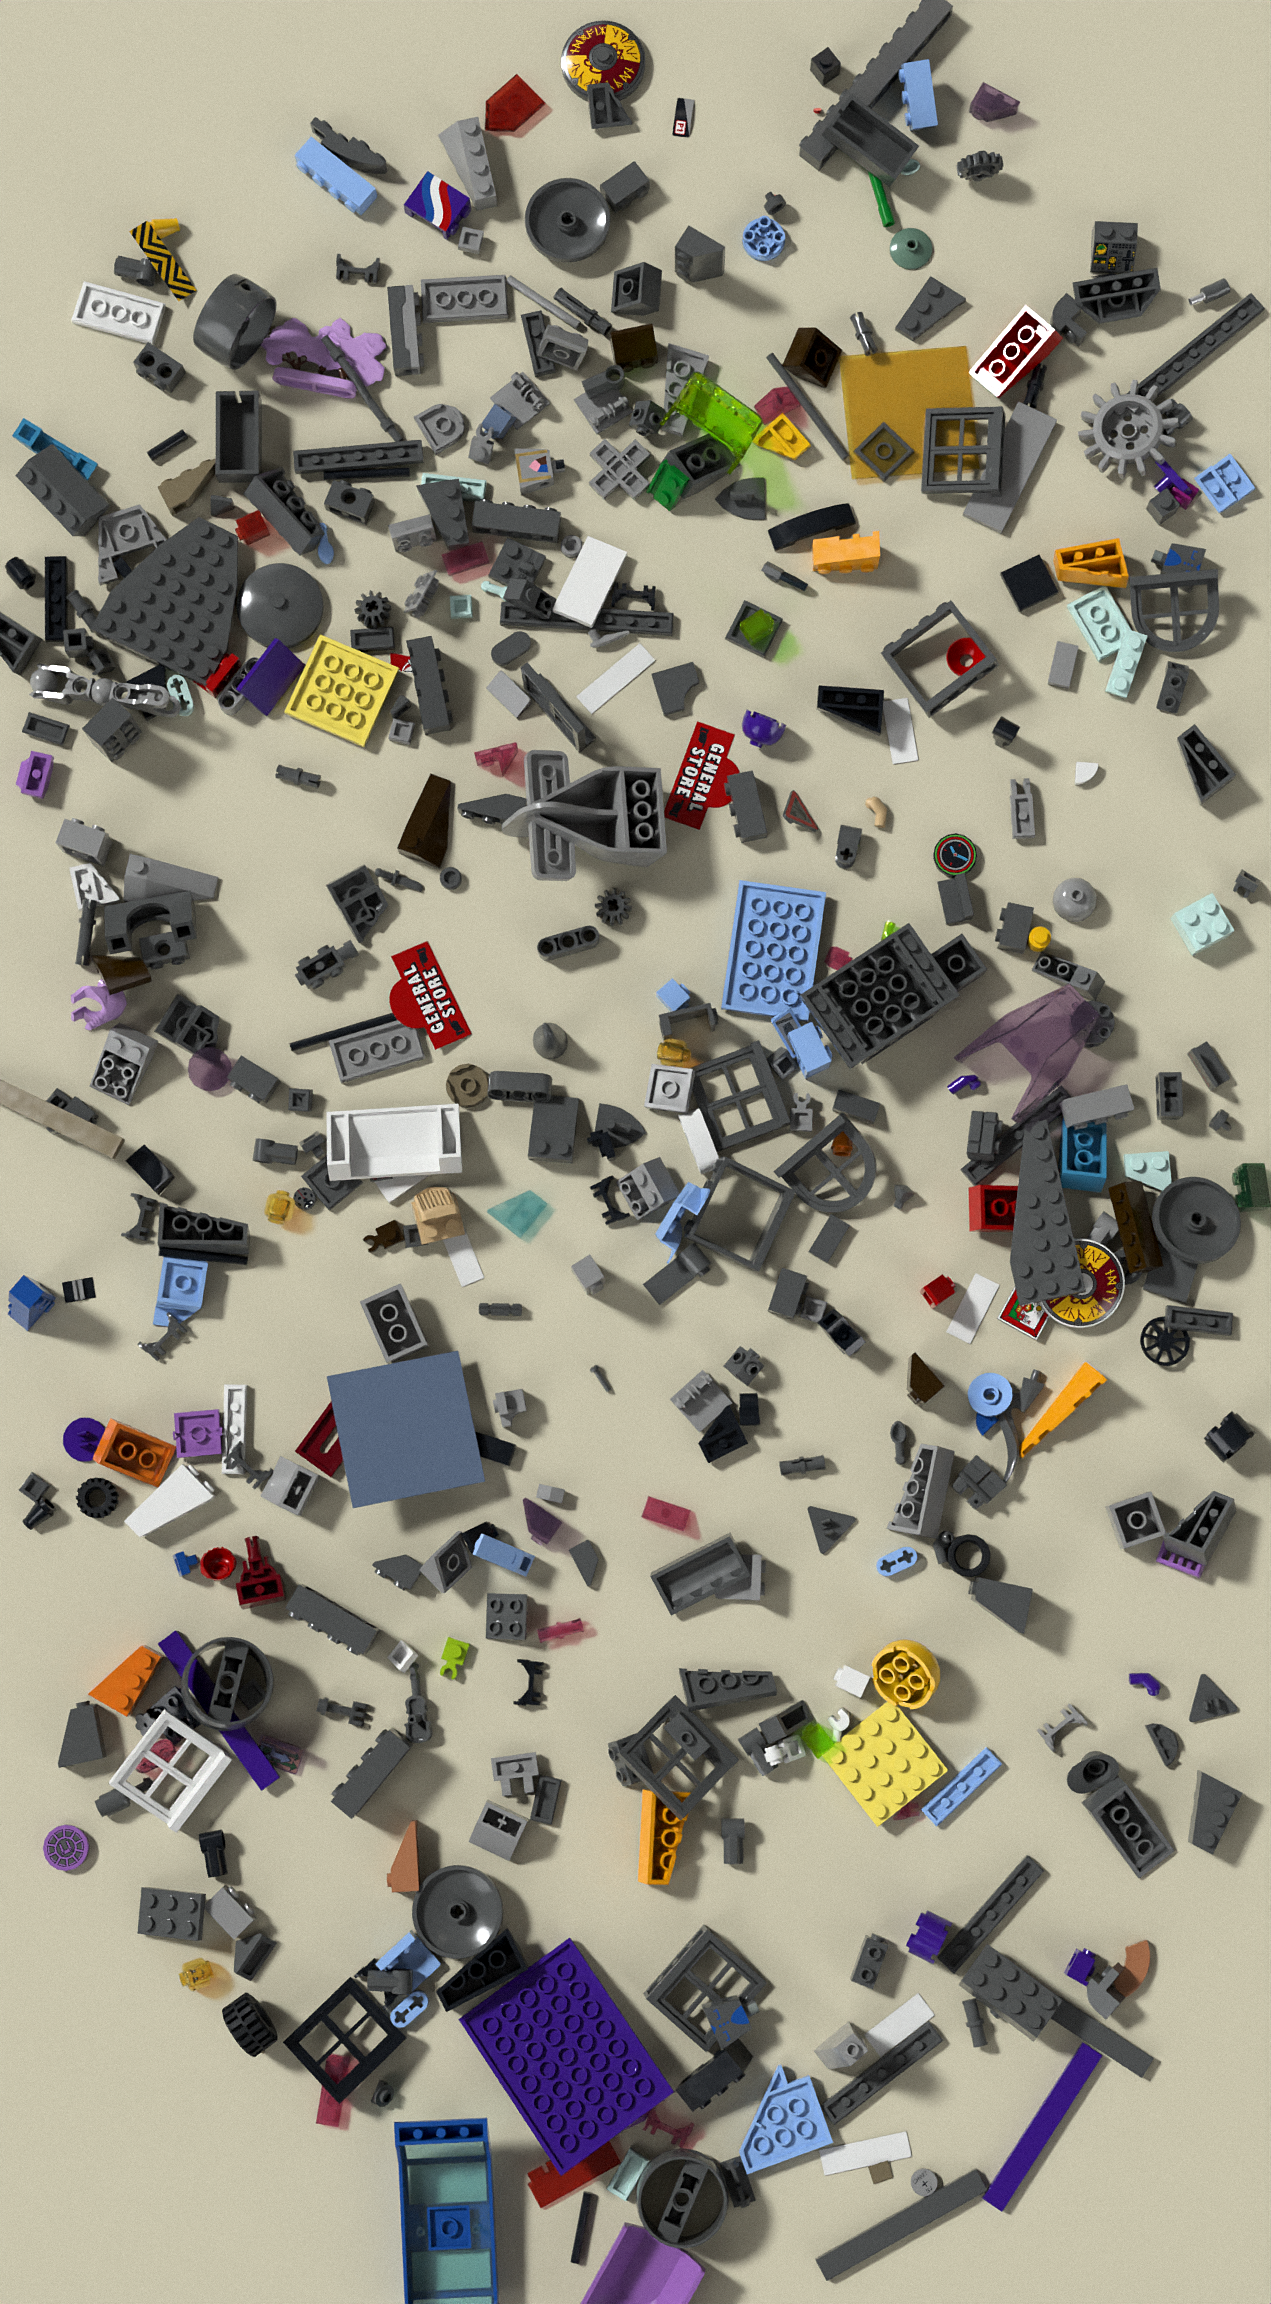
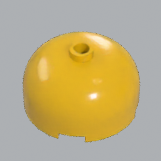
(906, 1673)

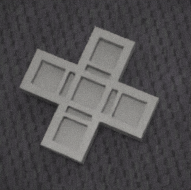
(619, 469)

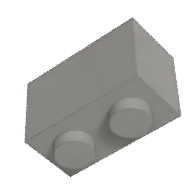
(230, 1911)

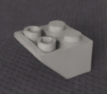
(648, 1188)
(290, 1486)
(498, 1830)

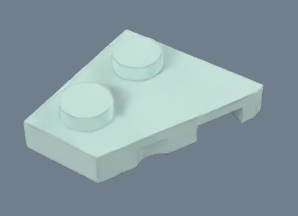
(1150, 1168)

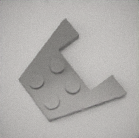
(123, 534)

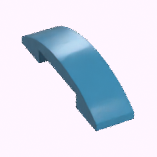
(36, 440)

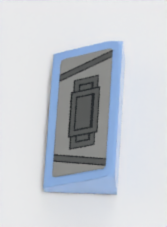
(785, 1023)

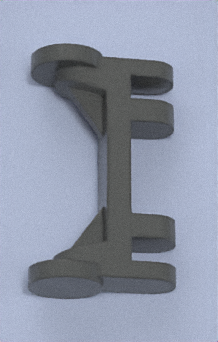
(346, 269)
(142, 1203)
(172, 1326)
(255, 1474)

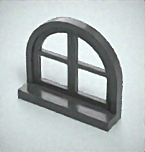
(1173, 581)
(814, 1147)

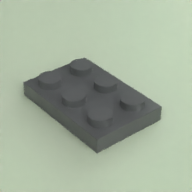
(171, 1913)

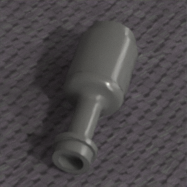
(115, 1801)

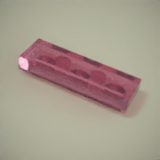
(329, 2110)

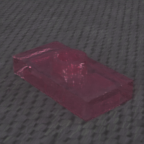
(465, 558)

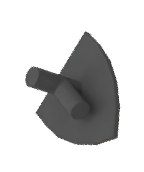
(744, 499)
(620, 1124)

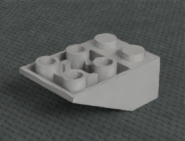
(123, 1062)

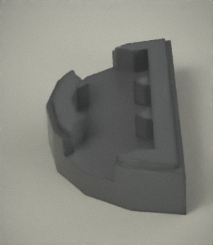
(1164, 1741)

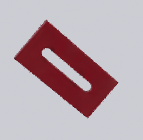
(311, 1444)

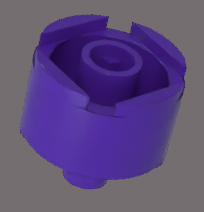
(929, 1936)

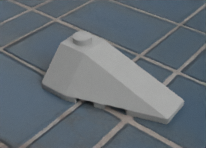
(155, 878)

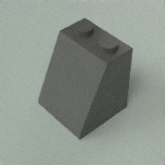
(1002, 1600)

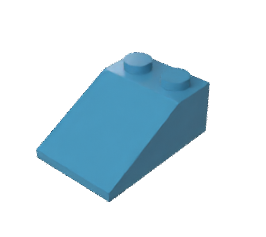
(1083, 1157)

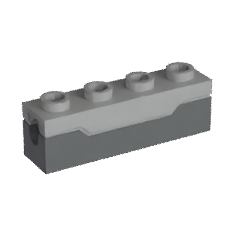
(404, 330)

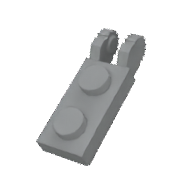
(1021, 811)

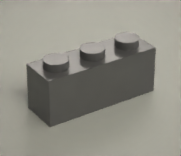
(745, 806)

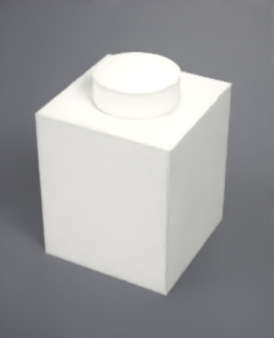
(851, 1680)

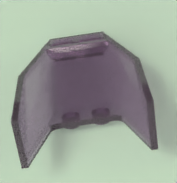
(1044, 1039)

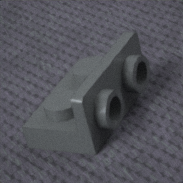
(623, 1773)

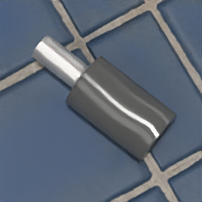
(1211, 292)

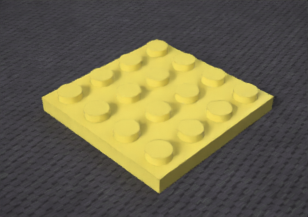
(342, 690)
(884, 1762)

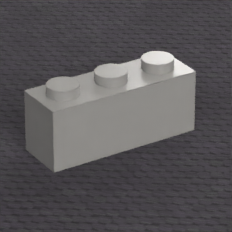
(1097, 1107)
(588, 1275)

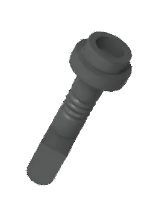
(353, 1712)

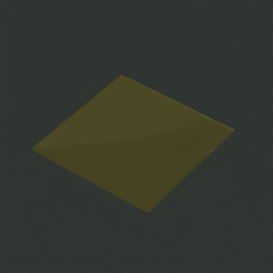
(898, 391)

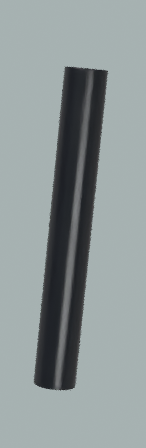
(581, 2227)

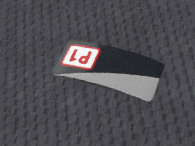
(683, 117)

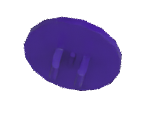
(83, 1438)

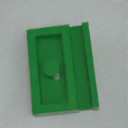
(667, 485)

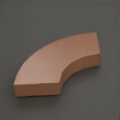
(1135, 1966)

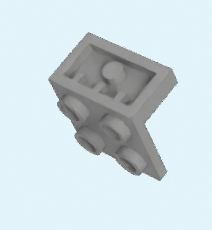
(412, 533)

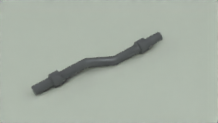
(338, 356)

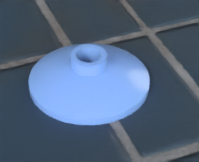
(990, 1384)

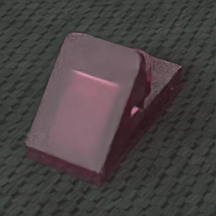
(504, 754)

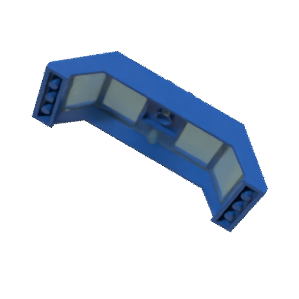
(447, 2211)

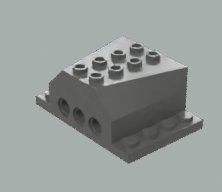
(879, 996)

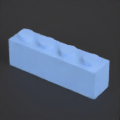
(335, 176)

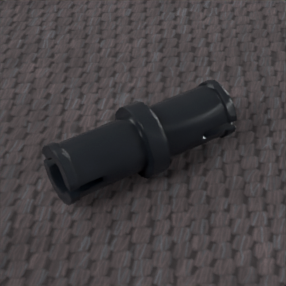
(1035, 385)

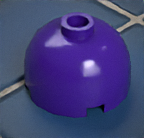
(761, 729)

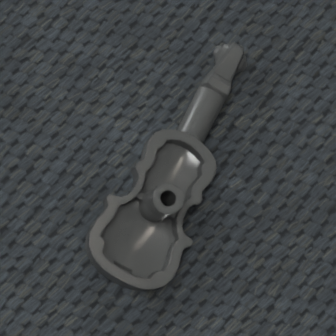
(418, 1727)

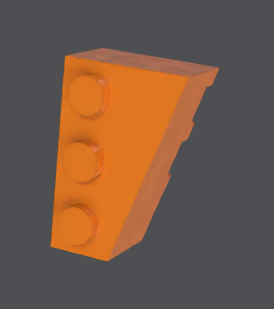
(128, 1681)

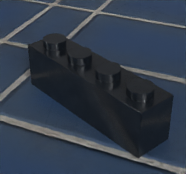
(488, 1969)

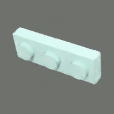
(1126, 663)

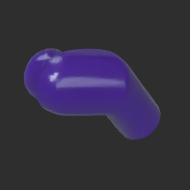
(962, 1081)

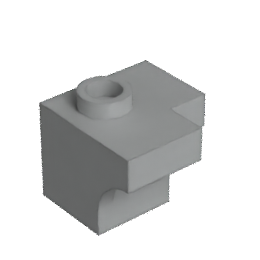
(509, 1405)

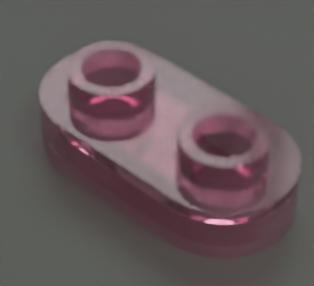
(162, 1748)

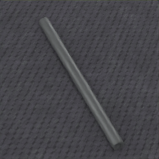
(807, 406)

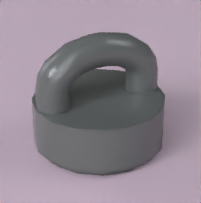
(1219, 1120)

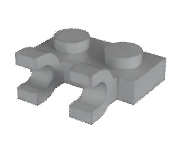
(515, 1767)

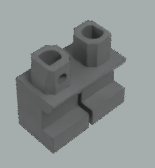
(971, 1475)

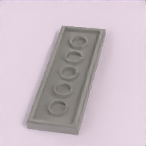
(1023, 444)

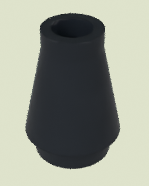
(39, 1513)

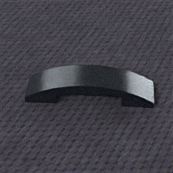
(811, 524)

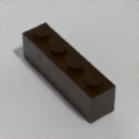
(1135, 1227)

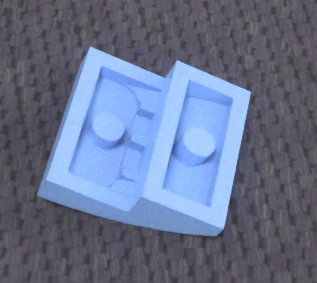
(1224, 483)

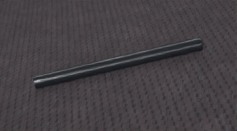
(342, 1031)

